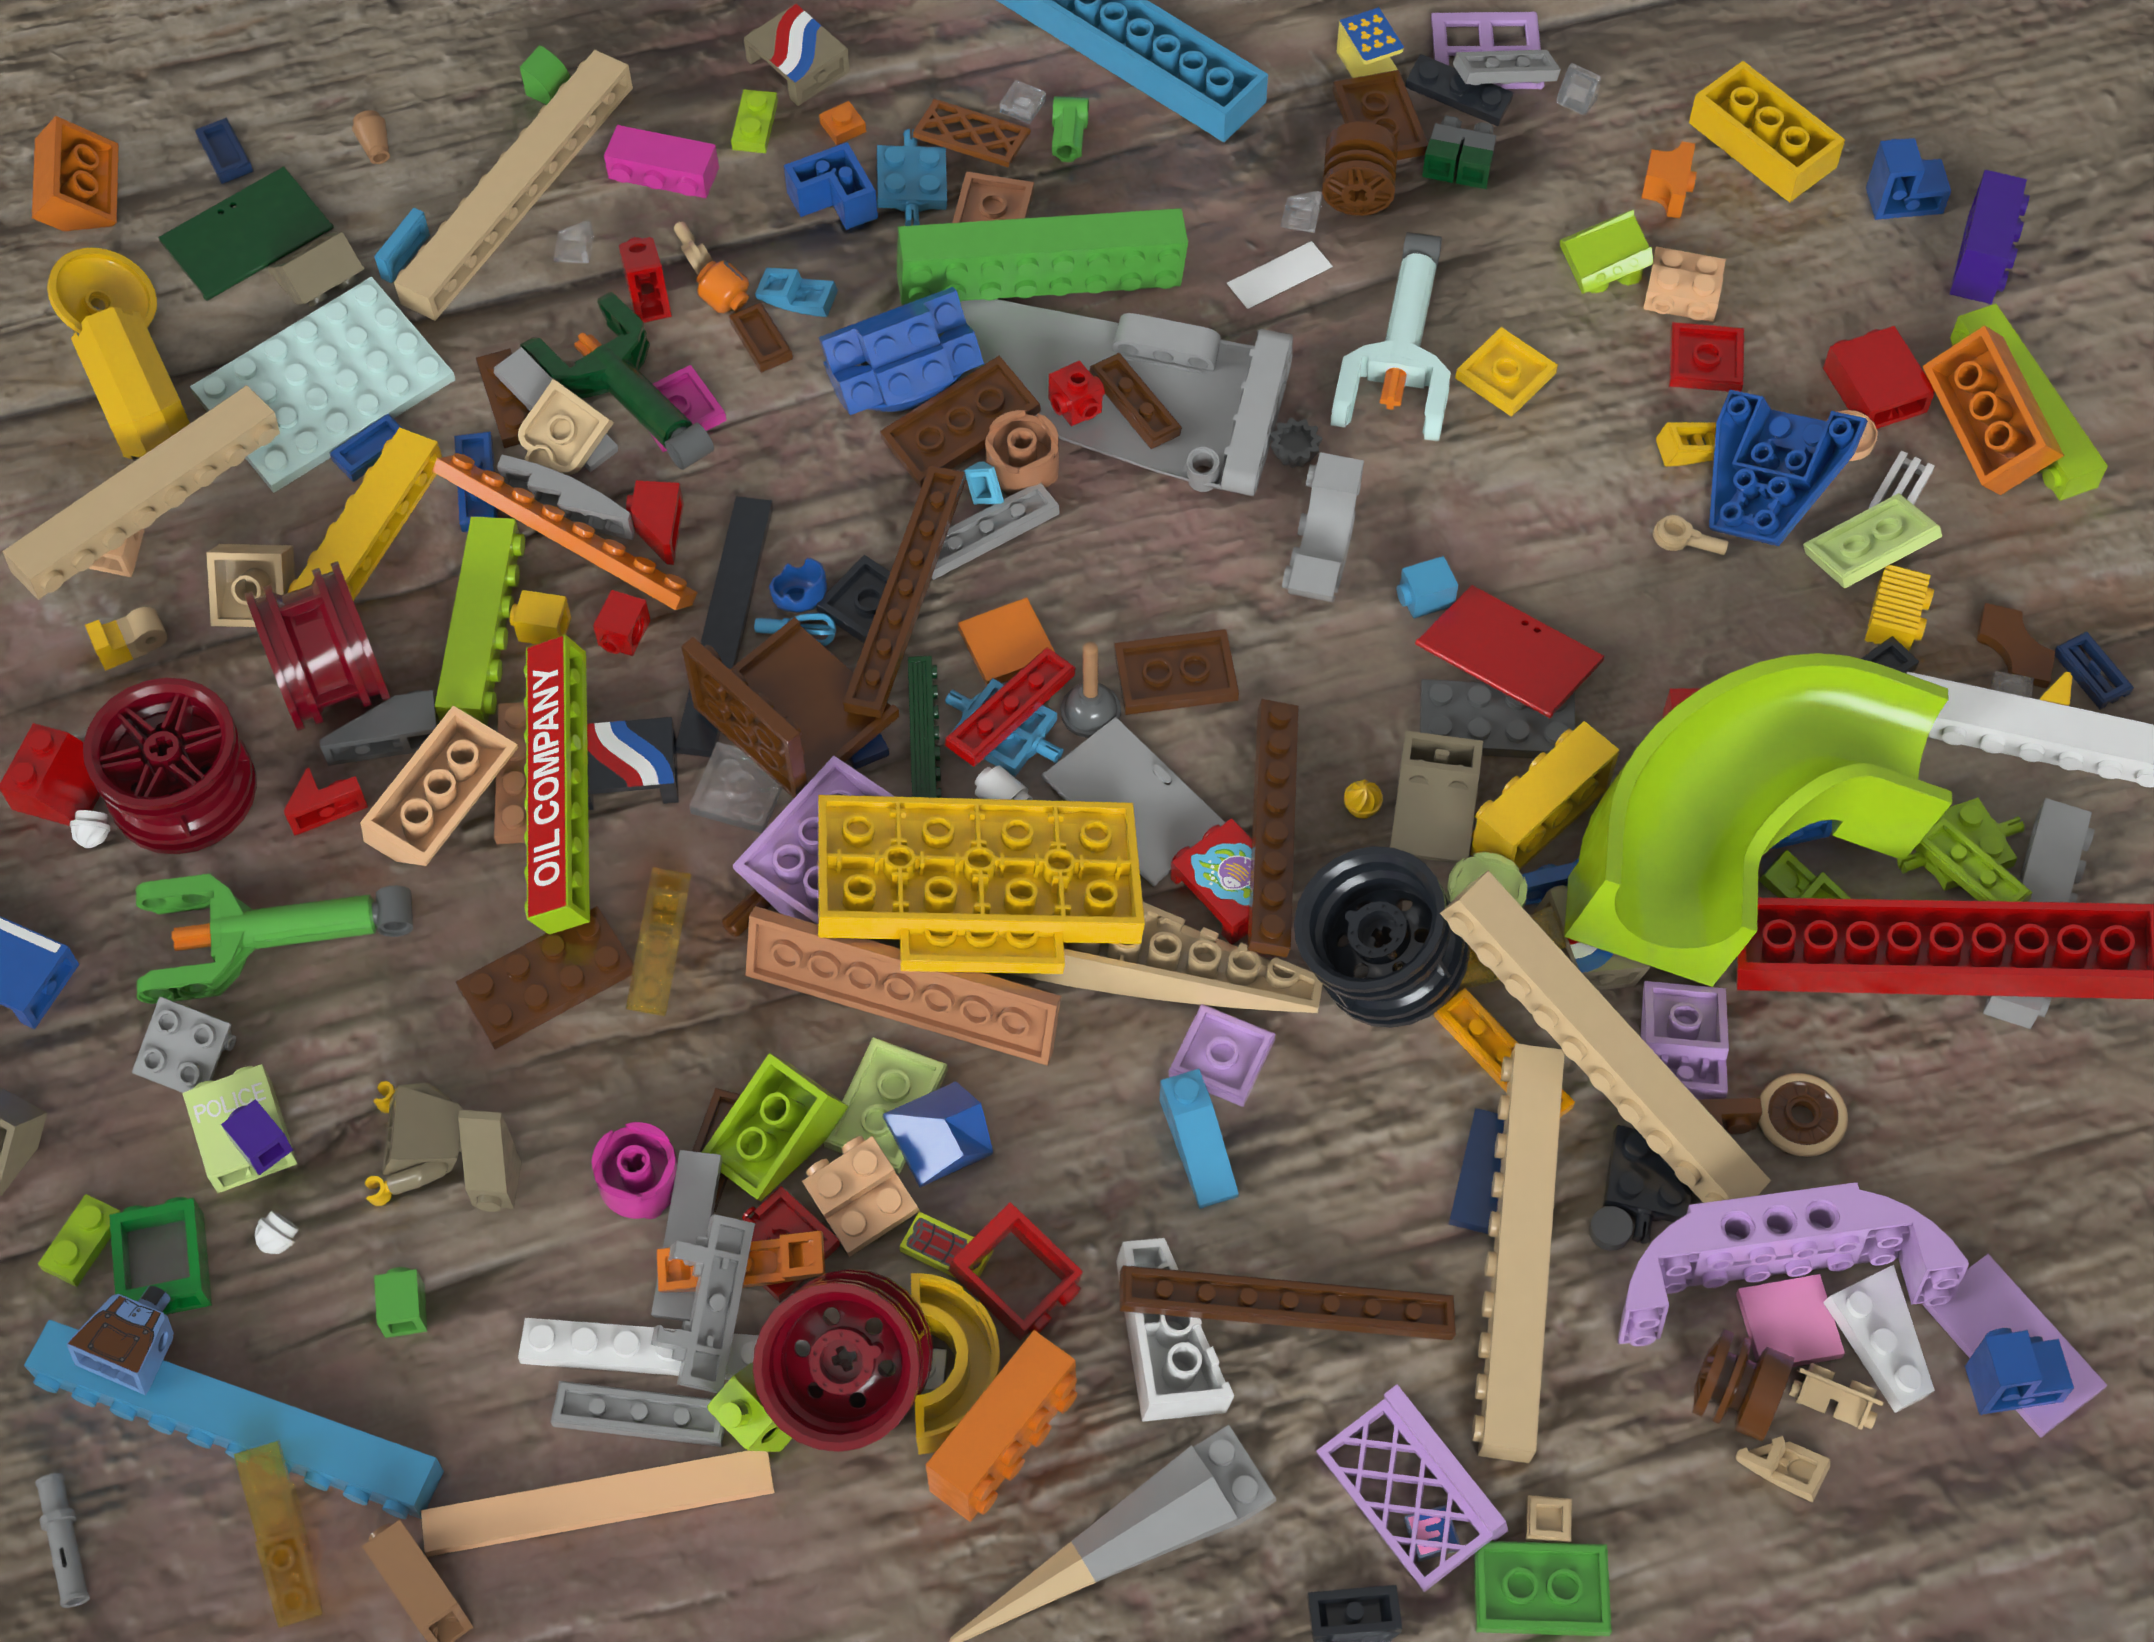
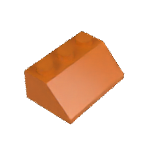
(74, 177)

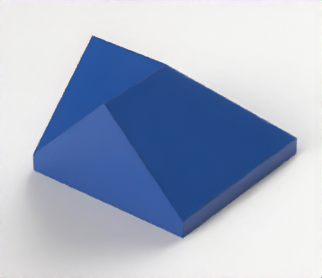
(940, 1132)

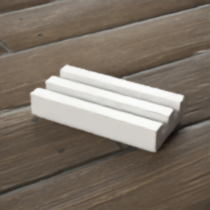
(1912, 466)

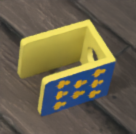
(1367, 43)

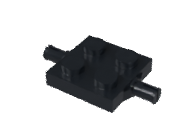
(1643, 1183)

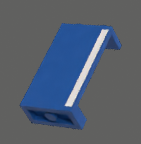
(31, 971)

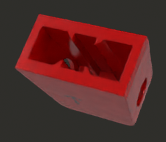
(642, 266)

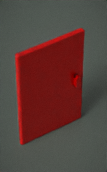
(1521, 661)

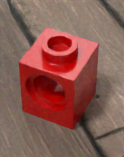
(621, 623)

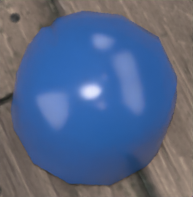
(799, 587)

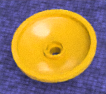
(100, 280)

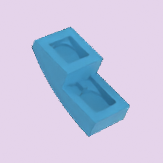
(790, 292)

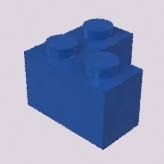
(829, 180)
(1905, 183)
(2017, 1372)

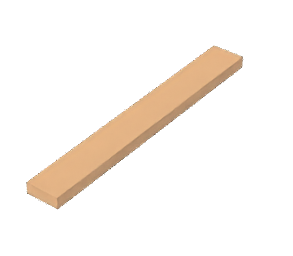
(596, 1502)

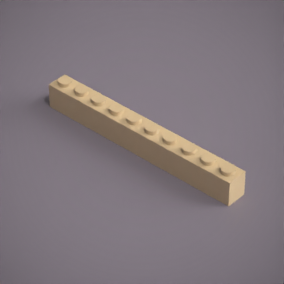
(513, 185)
(1602, 1043)
(1520, 1255)

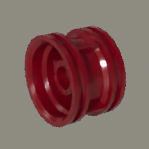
(316, 646)
(162, 741)
(784, 1375)

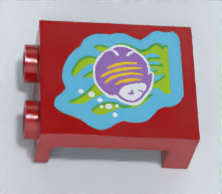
(1219, 875)

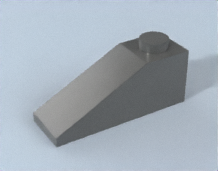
(385, 731)

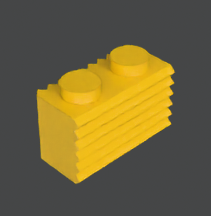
(1899, 605)

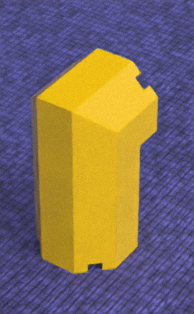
(129, 380)

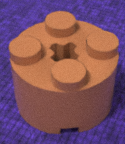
(1023, 451)

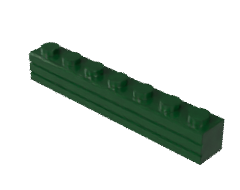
(922, 727)

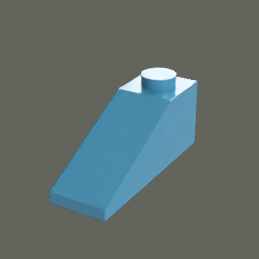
(1198, 1137)

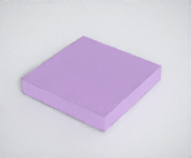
(1225, 1052)

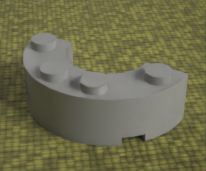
(1326, 529)

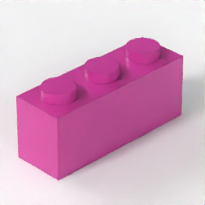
(661, 161)

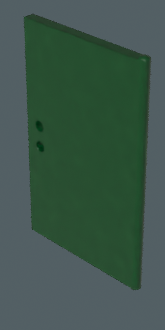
(265, 226)

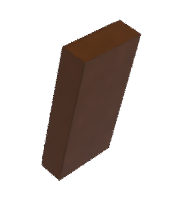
(761, 337)

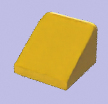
(2060, 691)

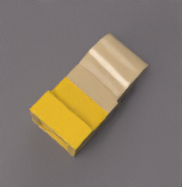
(127, 637)

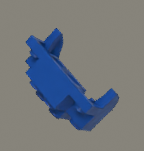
(903, 355)

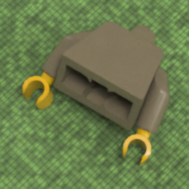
(419, 1138)

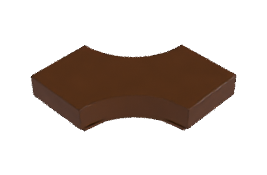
(2006, 634)

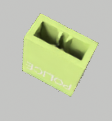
(211, 1105)

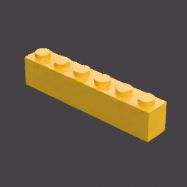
(375, 511)

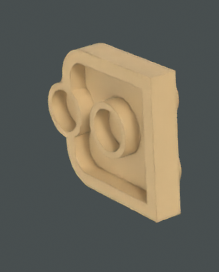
(562, 430)

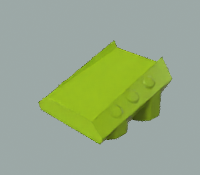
(1608, 253)

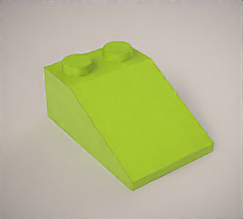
(774, 1127)

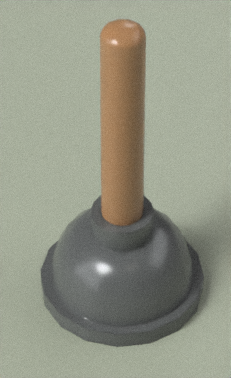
(1089, 703)

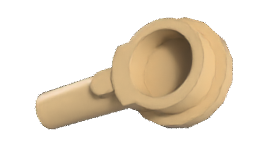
(698, 255)
(1675, 533)

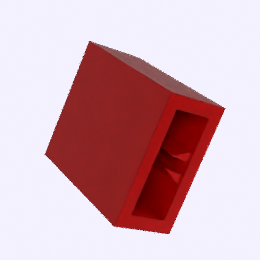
(1879, 377)

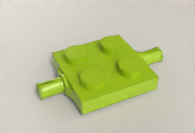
(1978, 825)

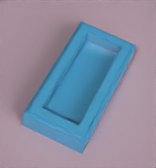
(402, 245)

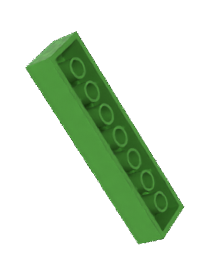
(1043, 255)

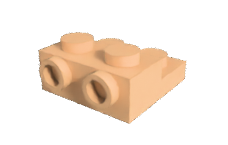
(1685, 284)
(859, 1194)

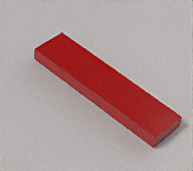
(1010, 706)

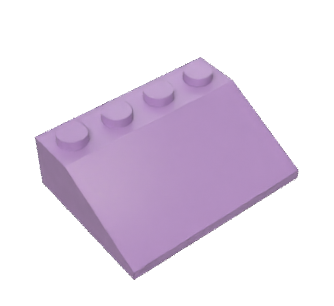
(785, 856)

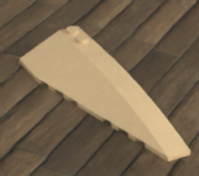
(1188, 968)

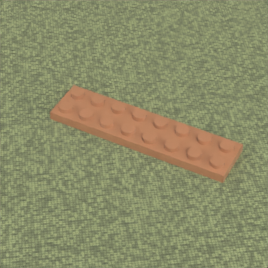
(869, 979)

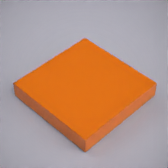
(1004, 640)

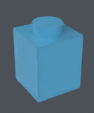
(1427, 587)

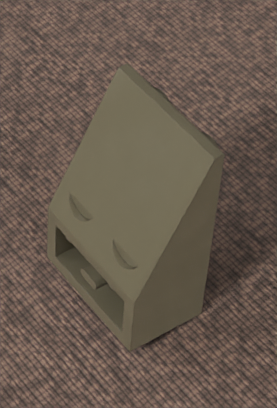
(1436, 796)

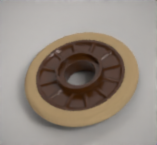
(1803, 1138)

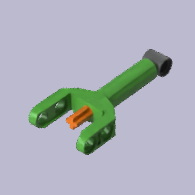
(239, 930)

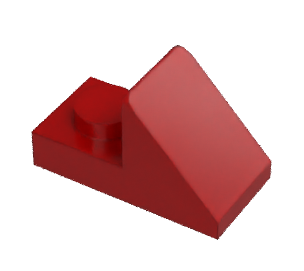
(316, 807)

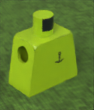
(744, 1416)

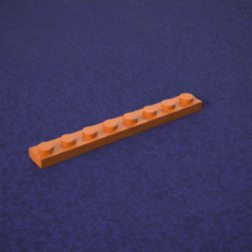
(572, 535)

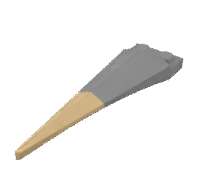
(1184, 1502)

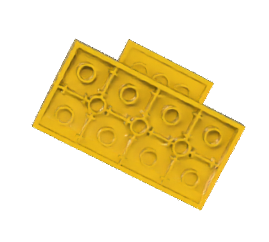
(978, 879)

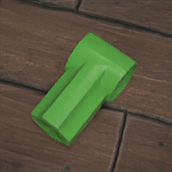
(1069, 122)

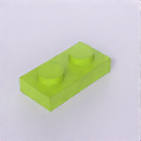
(754, 121)
(79, 1241)

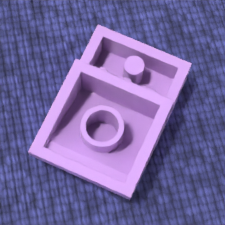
(1689, 1034)

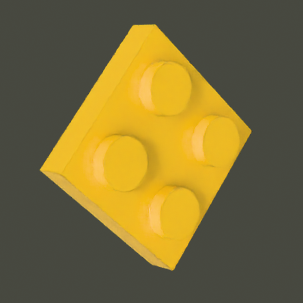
(1506, 371)

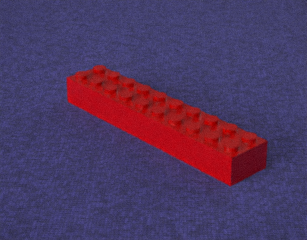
(1951, 948)

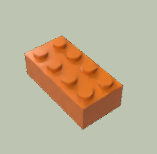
(1992, 410)
(1003, 1427)

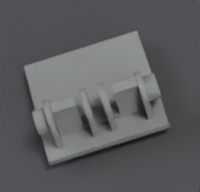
(182, 1046)

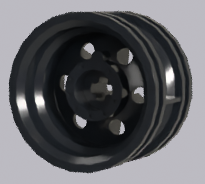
(1363, 901)

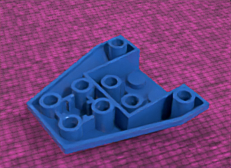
(1774, 466)

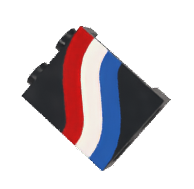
(632, 757)

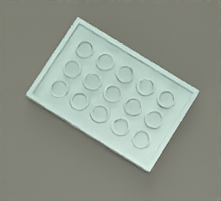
(330, 379)

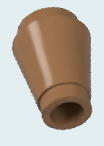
(372, 135)

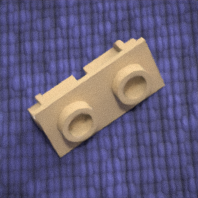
(1853, 1401)

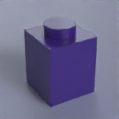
(256, 1136)

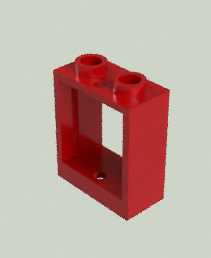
(1014, 1221)

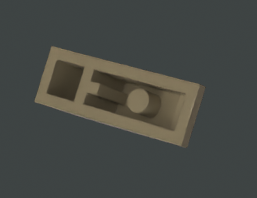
(488, 1160)

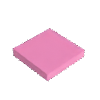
(1791, 1320)

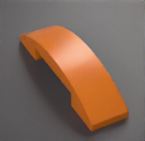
(769, 1262)

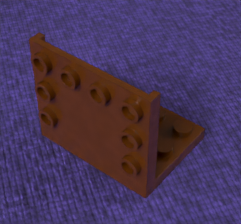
(782, 704)

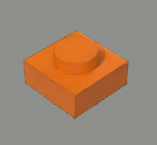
(842, 123)

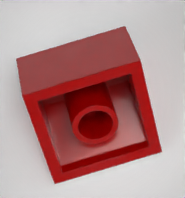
(49, 776)

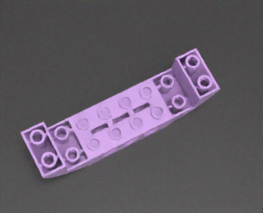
(1791, 1236)

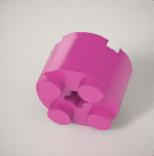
(618, 1173)

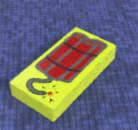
(936, 1243)

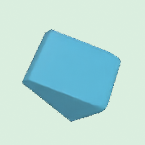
(983, 484)

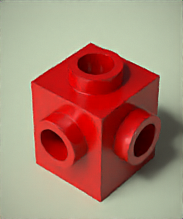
(1075, 393)

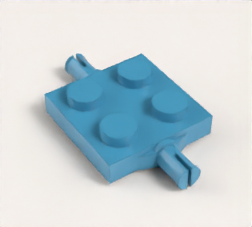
(911, 178)
(1021, 743)

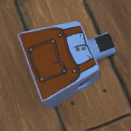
(125, 1340)

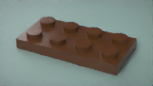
(957, 419)
(545, 978)

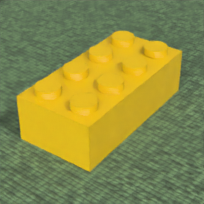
(1766, 131)
(1546, 797)

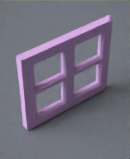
(1484, 22)

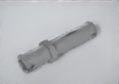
(58, 1522)

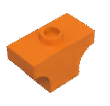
(1670, 178)

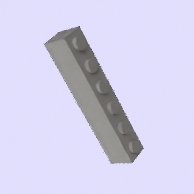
(2049, 872)

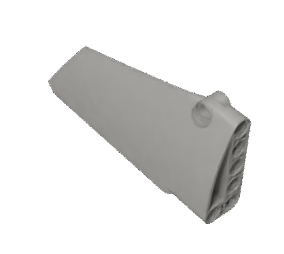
(1213, 387)

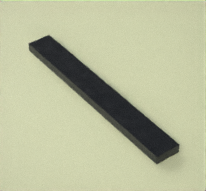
(728, 609)

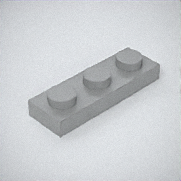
(1506, 66)

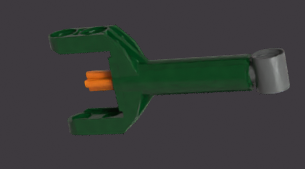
(616, 370)

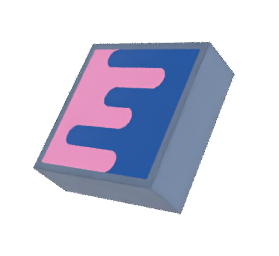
(1432, 1530)

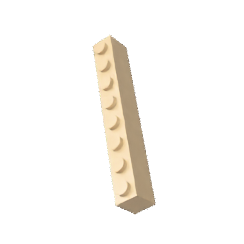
(141, 492)

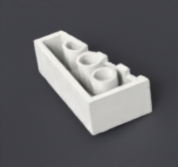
(1170, 1354)

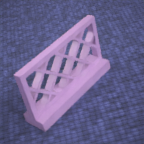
(1442, 1465)

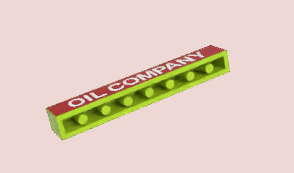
(556, 785)

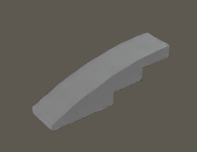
(570, 495)

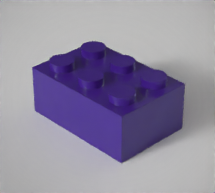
(1990, 236)

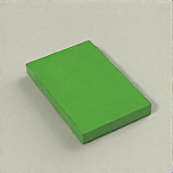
(1542, 1588)

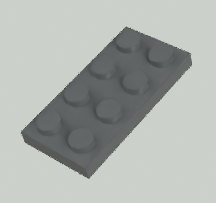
(1491, 716)

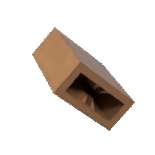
(416, 1584)

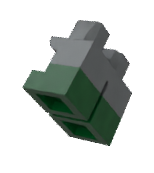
(1474, 148)

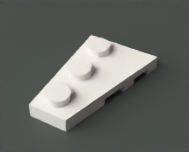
(1883, 1336)

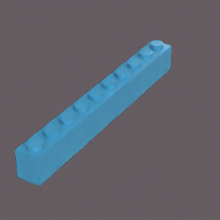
(241, 1420)

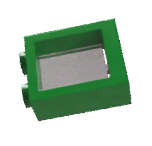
(164, 1250)

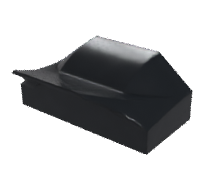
(1355, 1614)

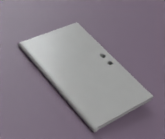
(1123, 769)

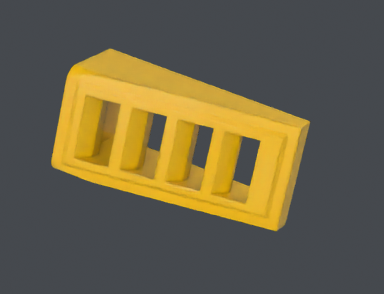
(1674, 445)

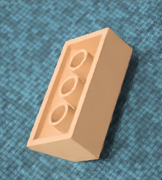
(436, 789)

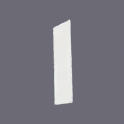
(1279, 274)

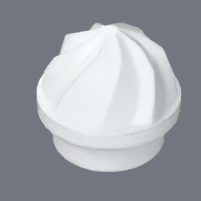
(89, 828)
(275, 1233)

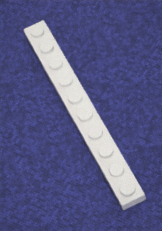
(630, 1350)

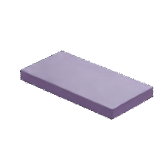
(1992, 1301)

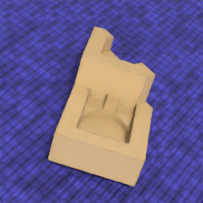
(1787, 1466)

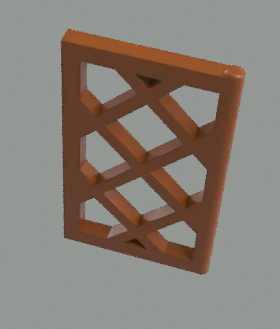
(980, 149)

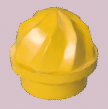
(1363, 799)

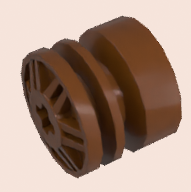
(1360, 168)
(1742, 1385)

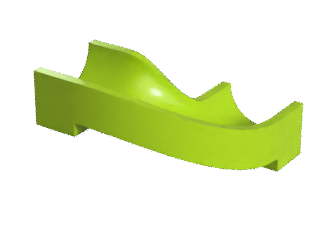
(1728, 777)

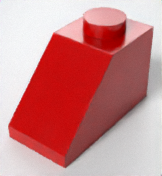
(657, 516)

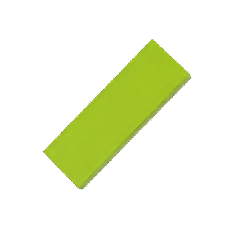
(1970, 865)

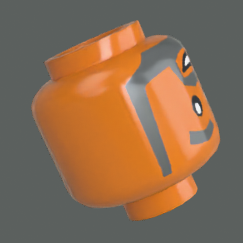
(722, 286)

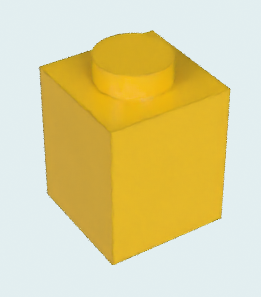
(540, 617)

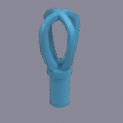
(770, 626)

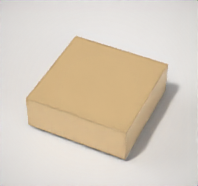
(1548, 1519)

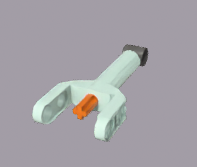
(1400, 358)

